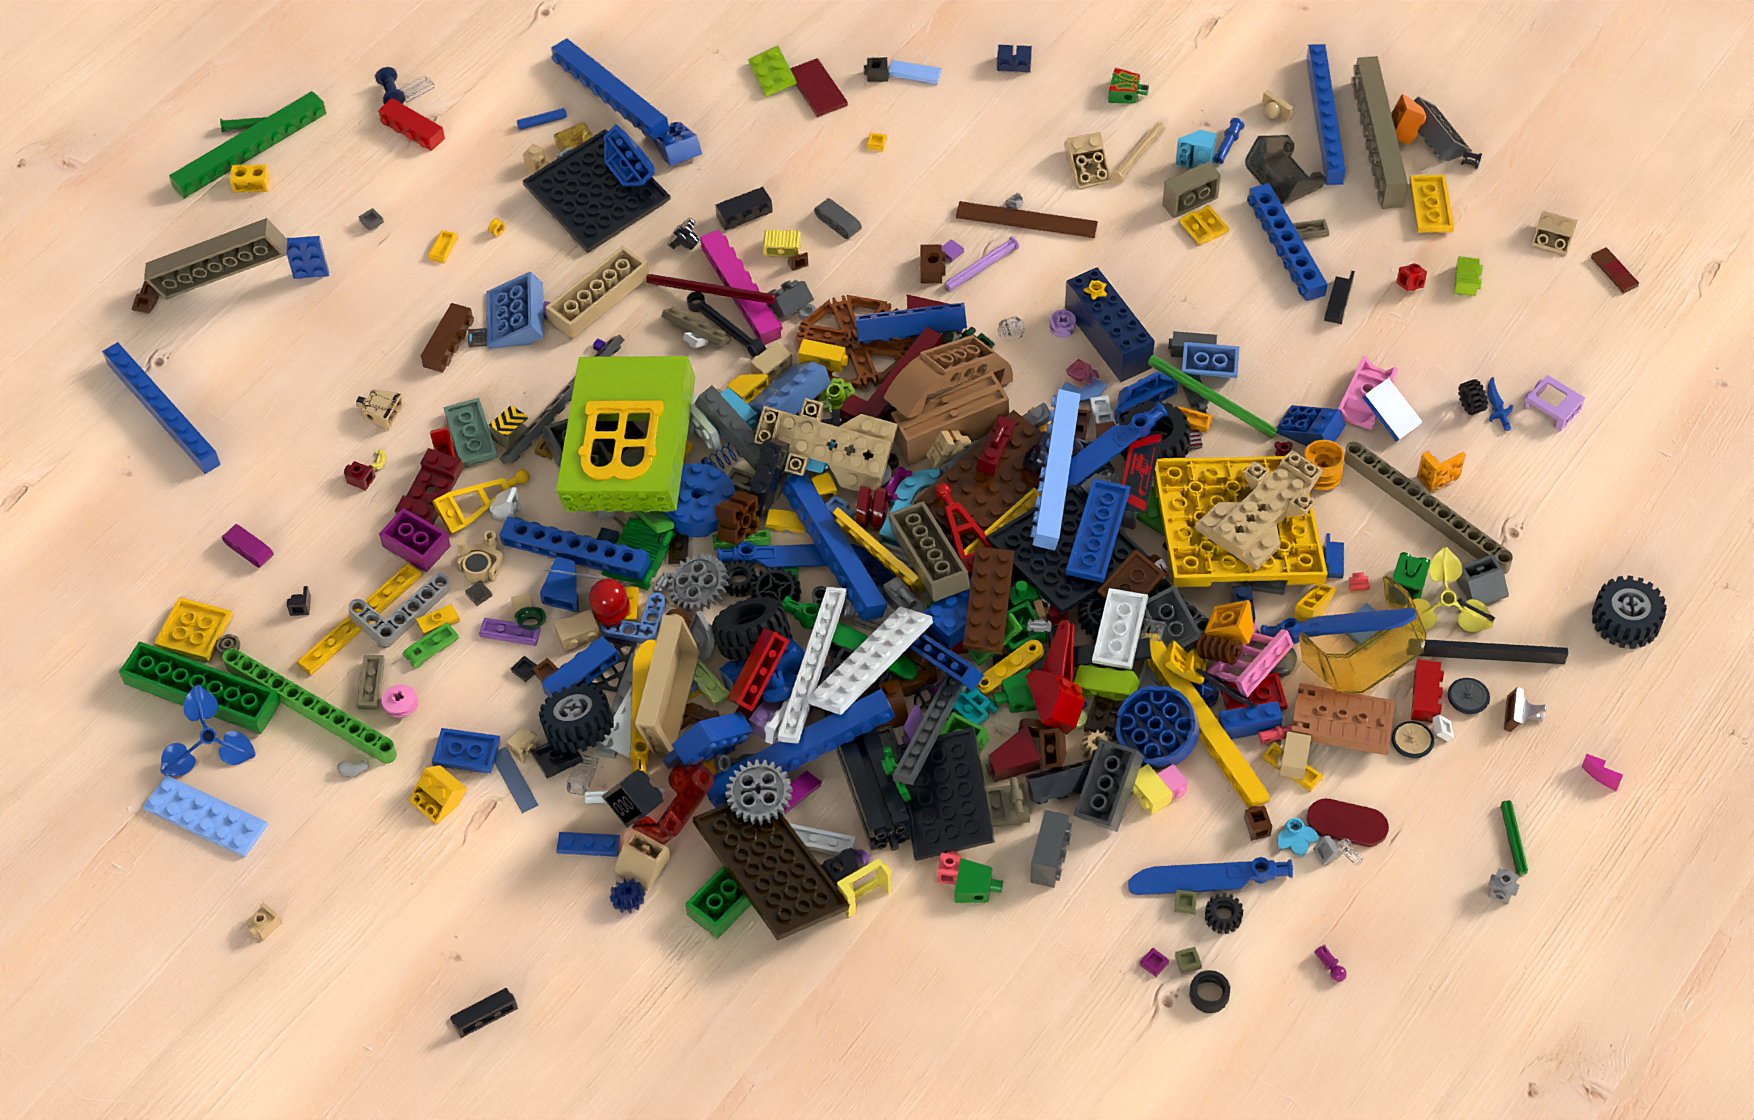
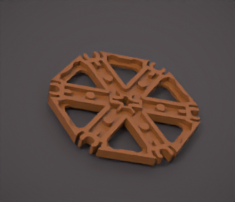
(843, 337)

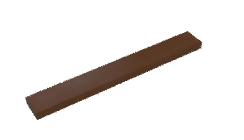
(1027, 219)

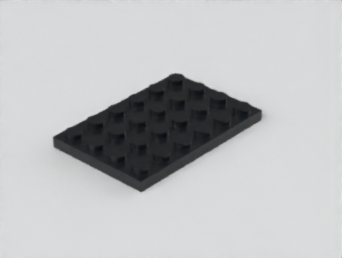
(949, 798)

